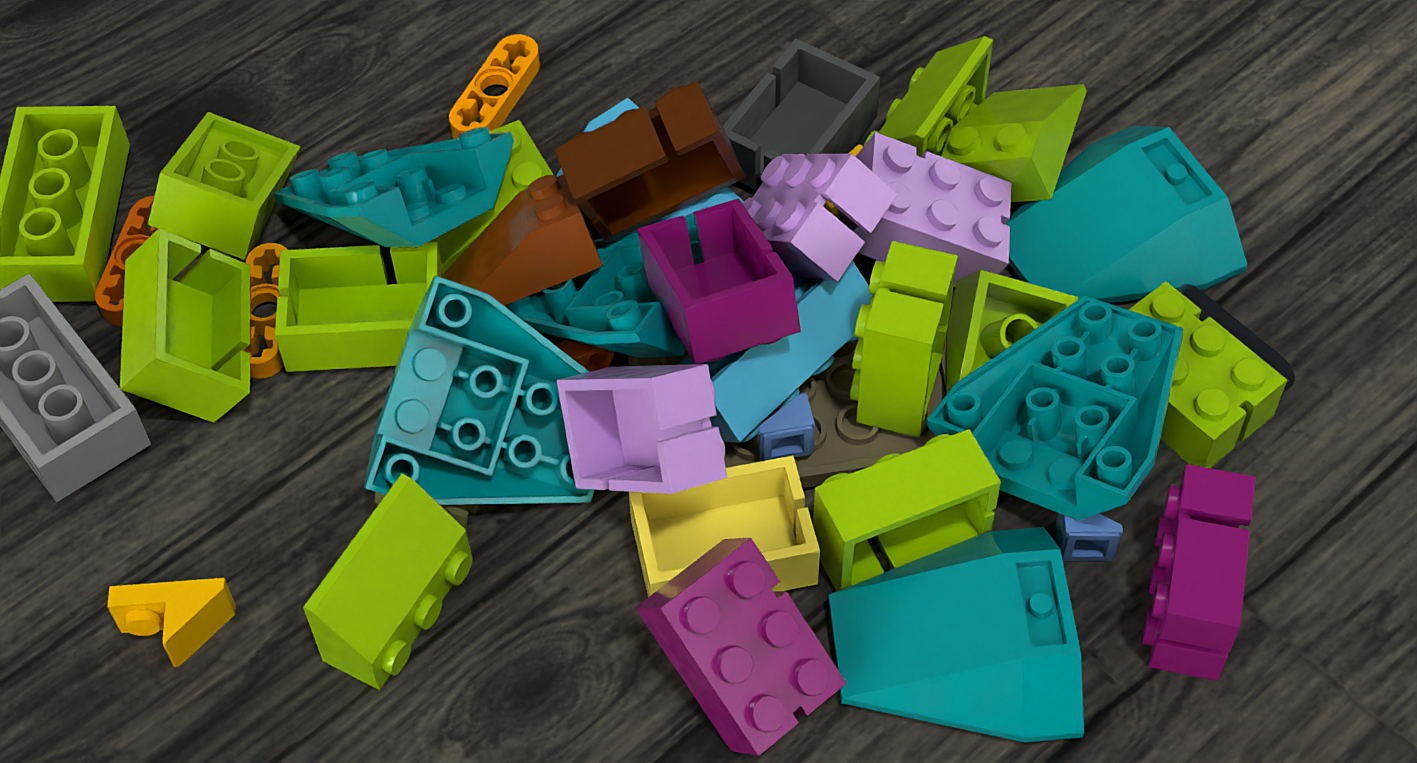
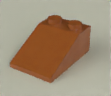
(529, 245)

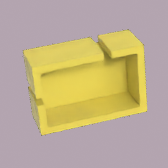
(753, 502)

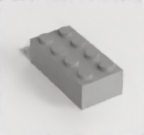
(58, 397)

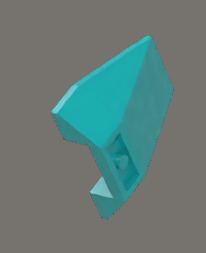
(405, 192)
(1127, 221)
(610, 304)
(475, 407)
(1071, 407)
(967, 639)

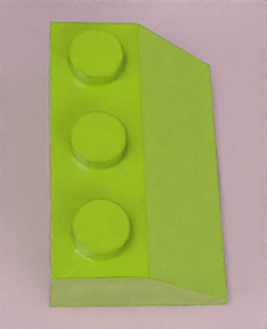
(940, 96)
(388, 584)

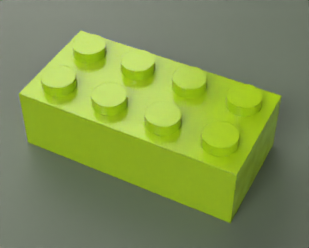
(61, 197)

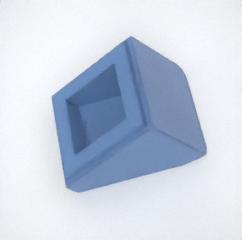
(788, 431)
(1088, 539)

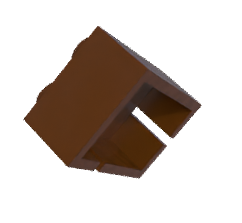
(649, 162)

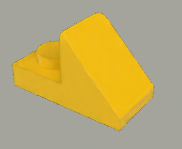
(184, 610)

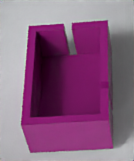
(731, 298)
(1199, 572)
(741, 645)

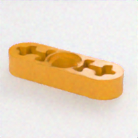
(493, 72)
(261, 292)

